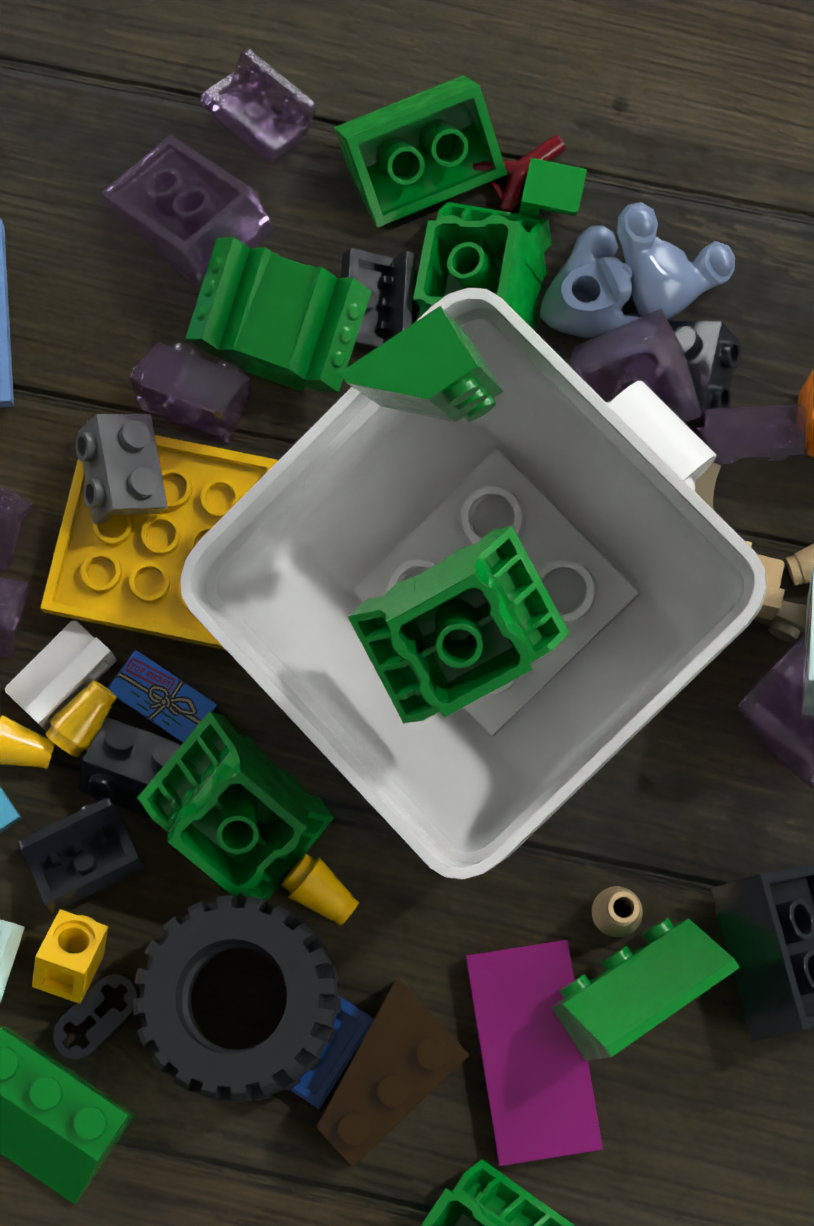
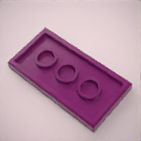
(531, 1066)

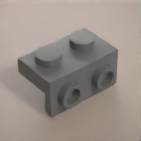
(120, 466)

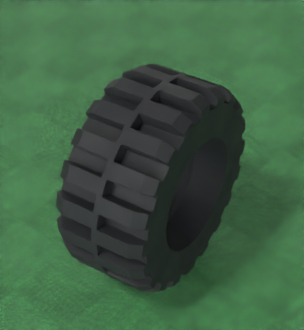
(169, 987)

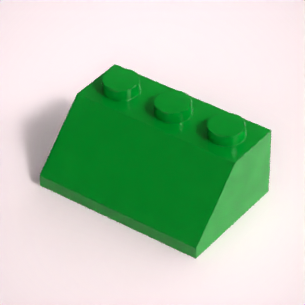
(421, 150)
(427, 372)
(641, 987)
(54, 1118)

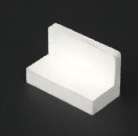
(60, 673)

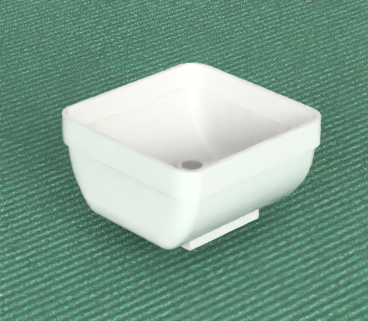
(386, 493)

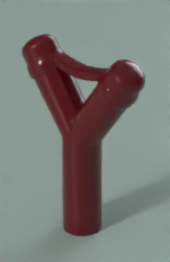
(518, 170)

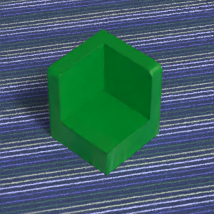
(552, 188)

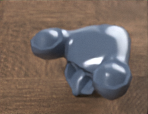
(661, 270)
(589, 288)

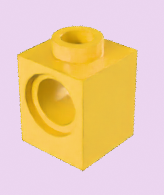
(64, 972)

